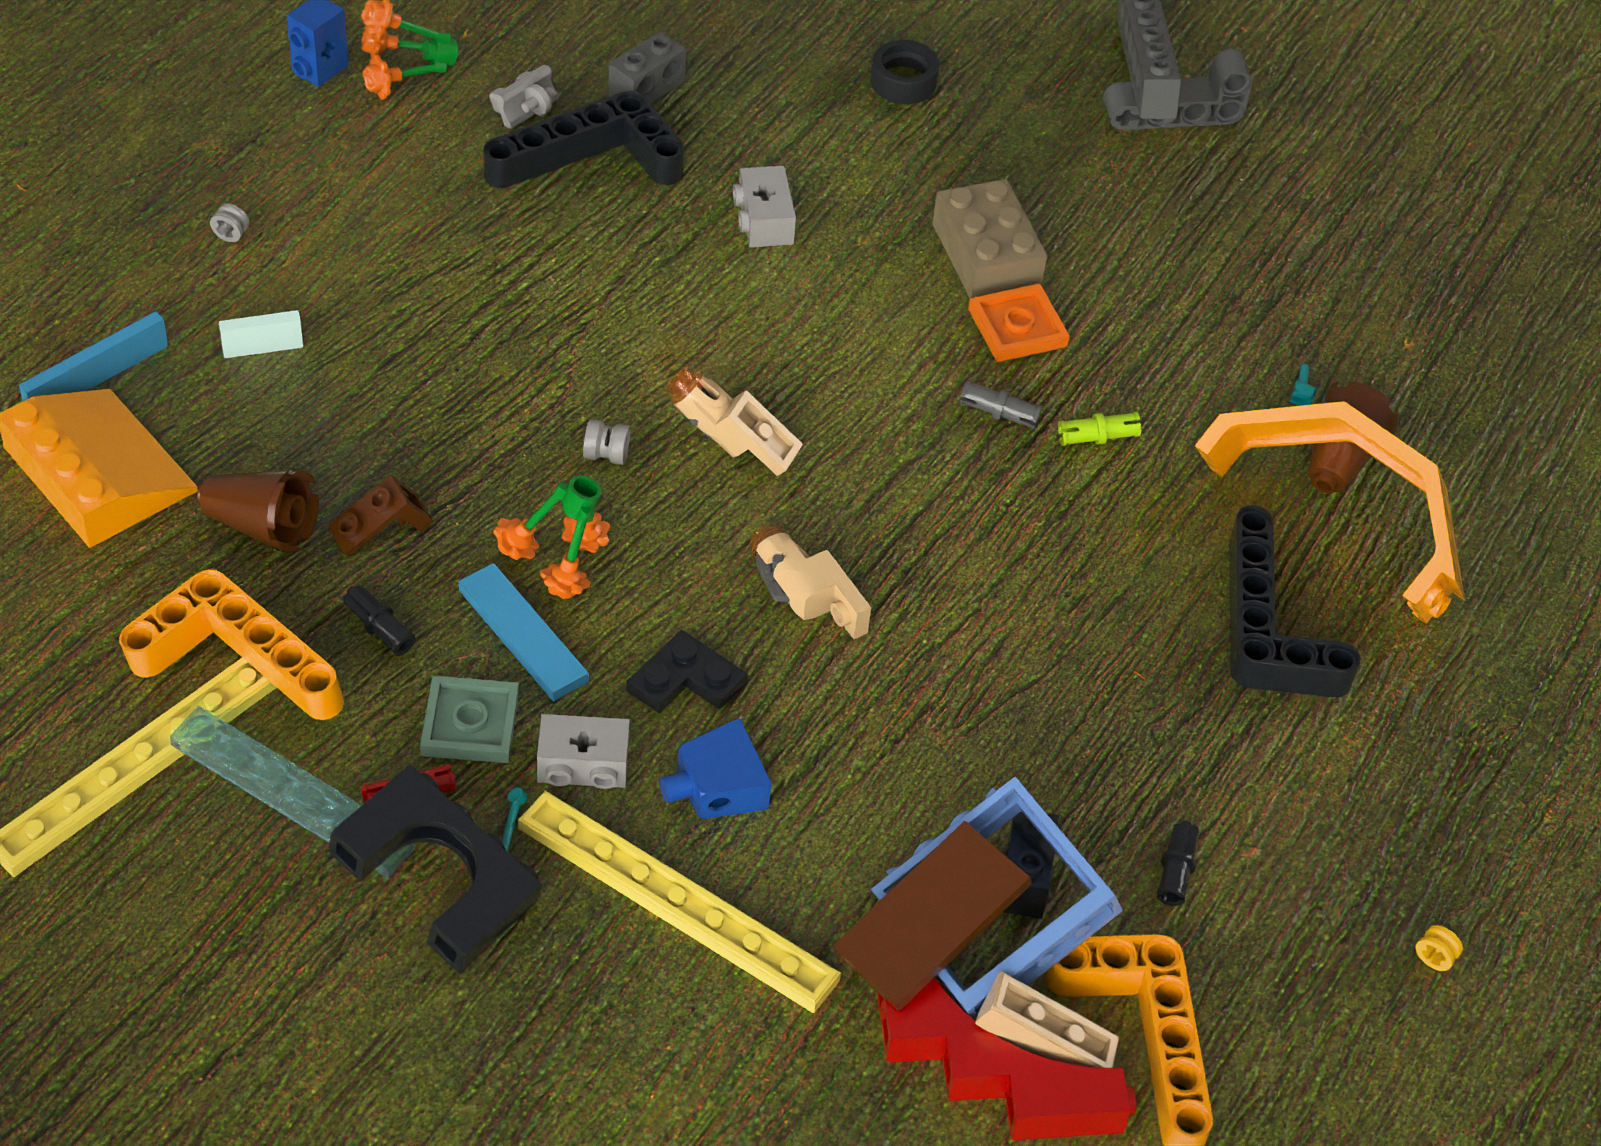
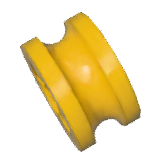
(1439, 948)

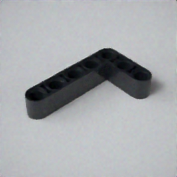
(583, 133)
(1256, 653)

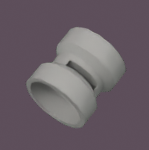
(606, 441)

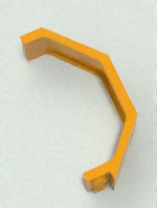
(1340, 422)

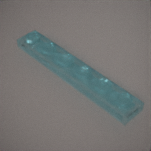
(270, 778)

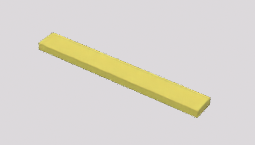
(123, 769)
(680, 901)

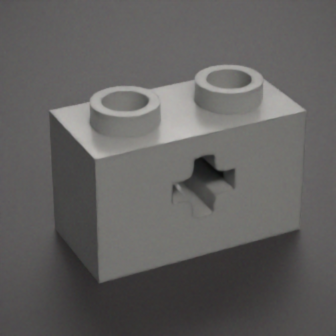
(765, 205)
(583, 751)

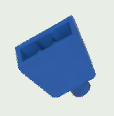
(719, 774)

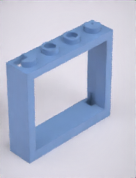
(1054, 940)

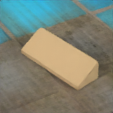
(1044, 1026)

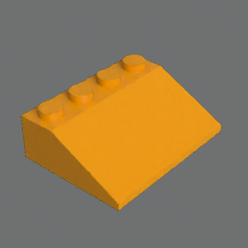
(93, 461)

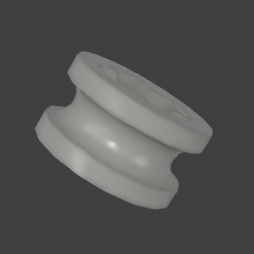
(229, 222)

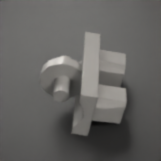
(527, 96)

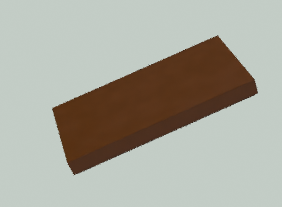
(932, 915)

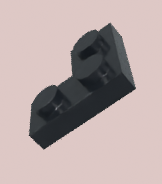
(684, 665)

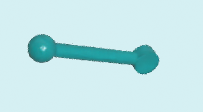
(517, 798)

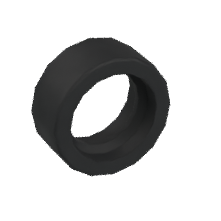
(907, 54)

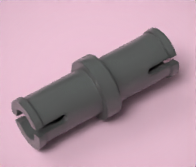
(1000, 404)

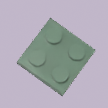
(470, 719)

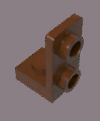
(377, 510)

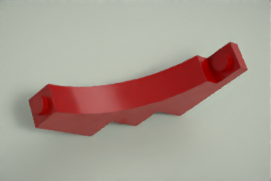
(1039, 1093)

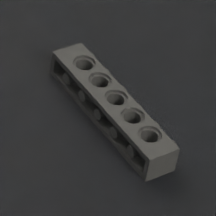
(1149, 58)

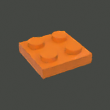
(1018, 322)

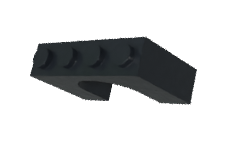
(416, 811)

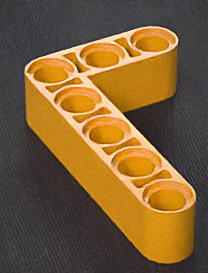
(218, 606)
(1160, 1023)

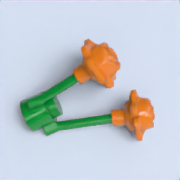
(378, 77)
(581, 526)

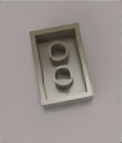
(988, 238)

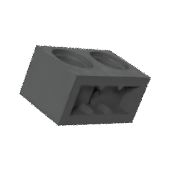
(649, 68)

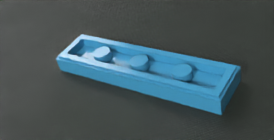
(100, 360)
(523, 632)

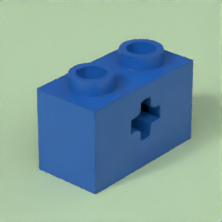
(317, 40)

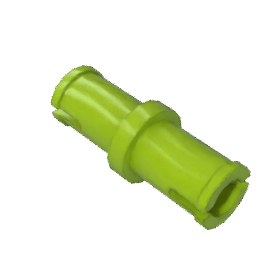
(1099, 428)

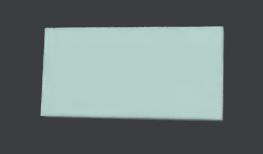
(261, 334)

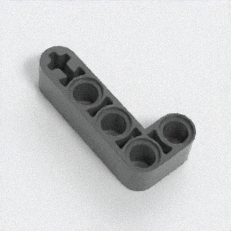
(1202, 101)

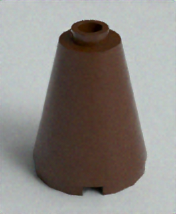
(1338, 463)
(263, 505)

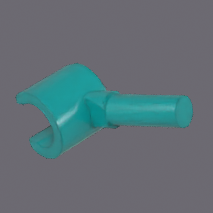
(1303, 393)

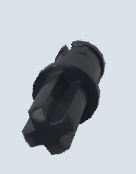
(379, 620)
(1178, 864)

